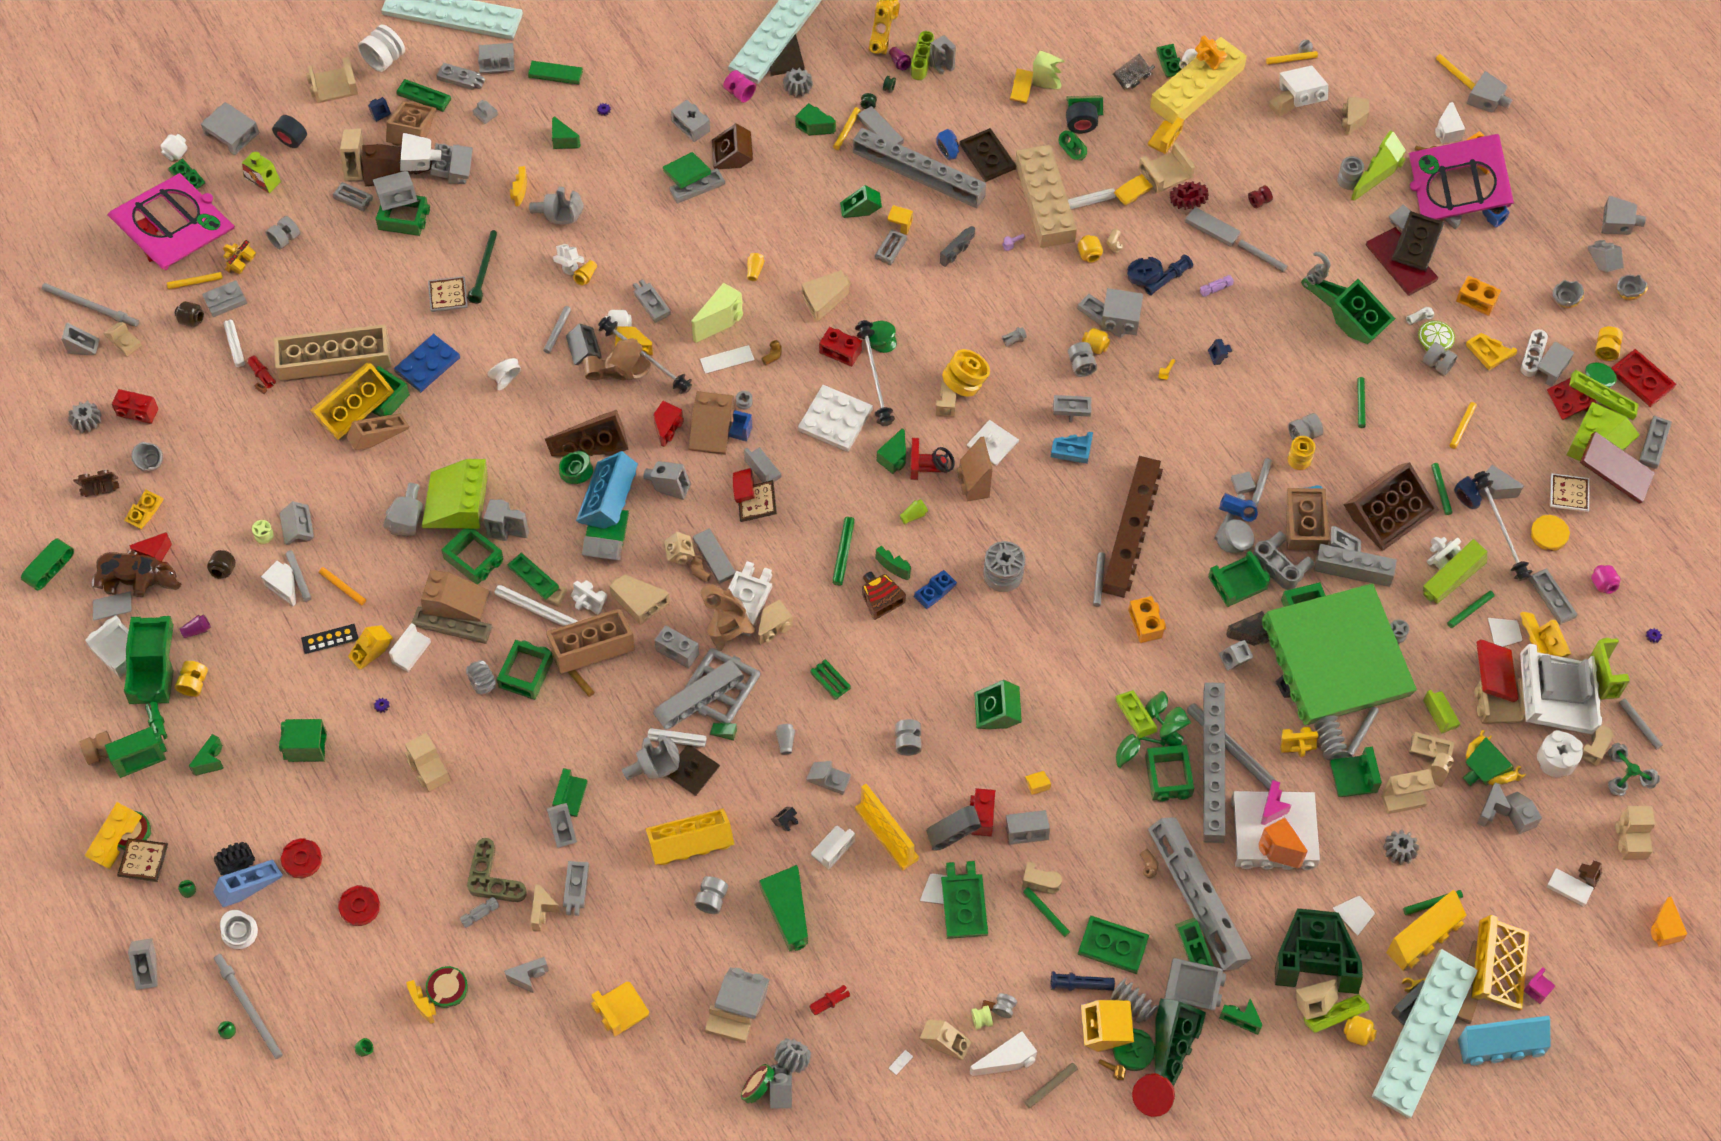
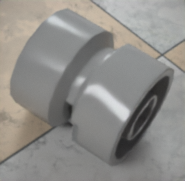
(1350, 172)
(283, 232)
(1433, 357)
(1082, 359)
(1308, 426)
(908, 736)
(711, 897)

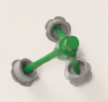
(1619, 785)

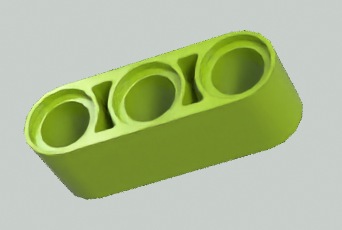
(921, 56)

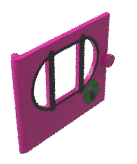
(1437, 160)
(177, 244)

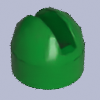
(187, 891)
(229, 1032)
(363, 1044)

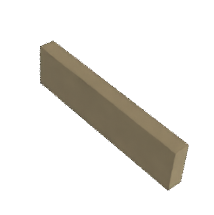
(460, 628)

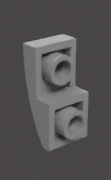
(442, 167)

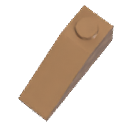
(373, 431)

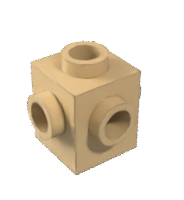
(679, 548)

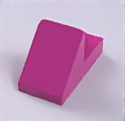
(1274, 808)

